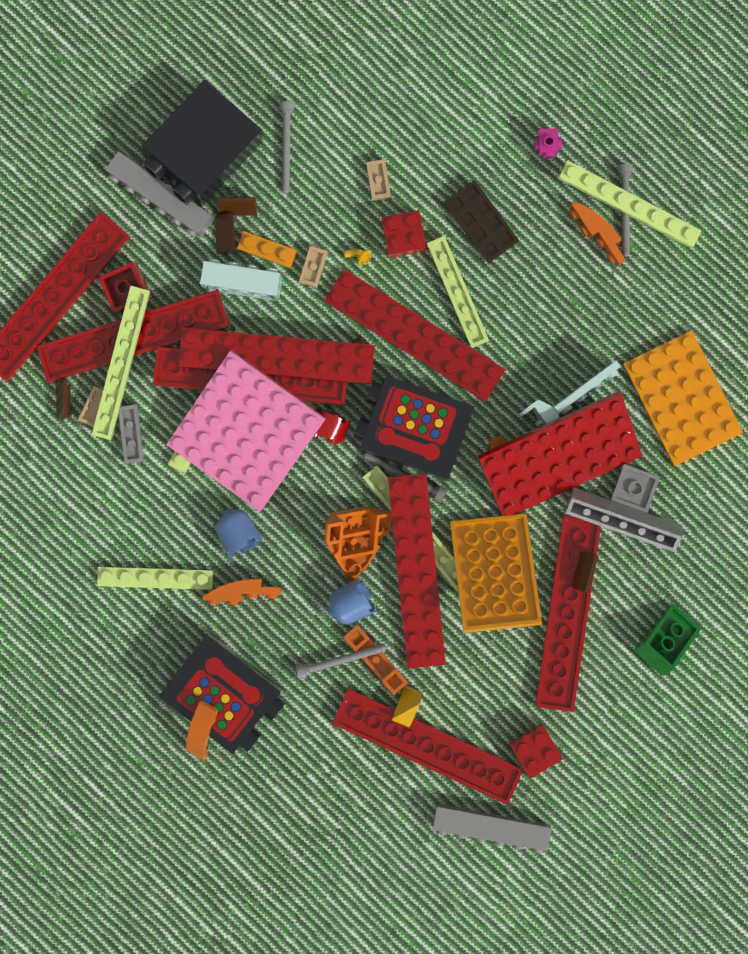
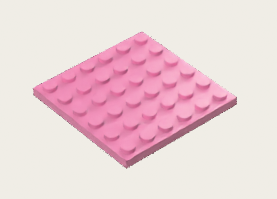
(245, 431)

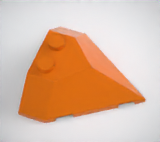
(355, 537)

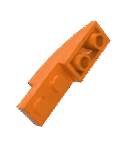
(594, 225)
(234, 592)

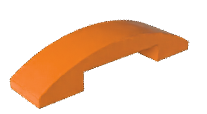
(378, 663)
(200, 729)

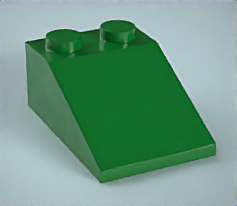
(667, 640)

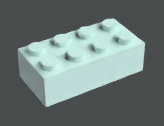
(241, 280)

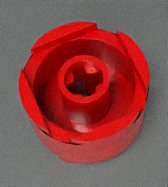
(333, 427)

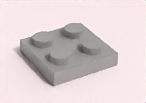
(635, 488)

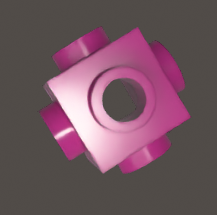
(546, 137)

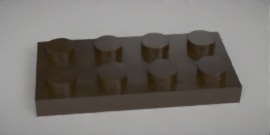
(481, 221)

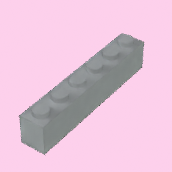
(158, 194)
(624, 519)
(491, 827)

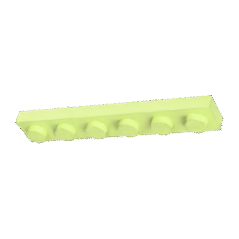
(457, 292)
(155, 578)

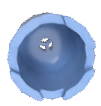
(237, 532)
(350, 603)

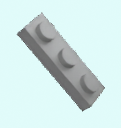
(131, 434)

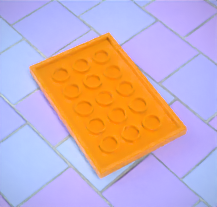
(682, 398)
(495, 573)

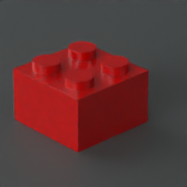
(403, 234)
(118, 282)
(535, 750)

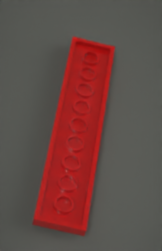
(58, 292)
(159, 329)
(414, 335)
(279, 355)
(169, 374)
(416, 570)
(566, 618)
(428, 747)

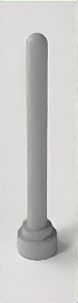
(286, 109)
(625, 172)
(437, 493)
(304, 670)

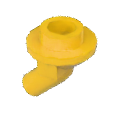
(363, 256)

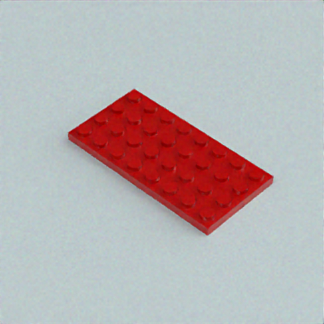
(560, 455)

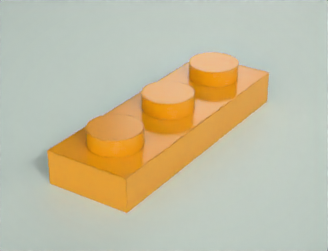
(267, 250)

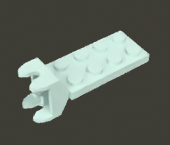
(547, 413)

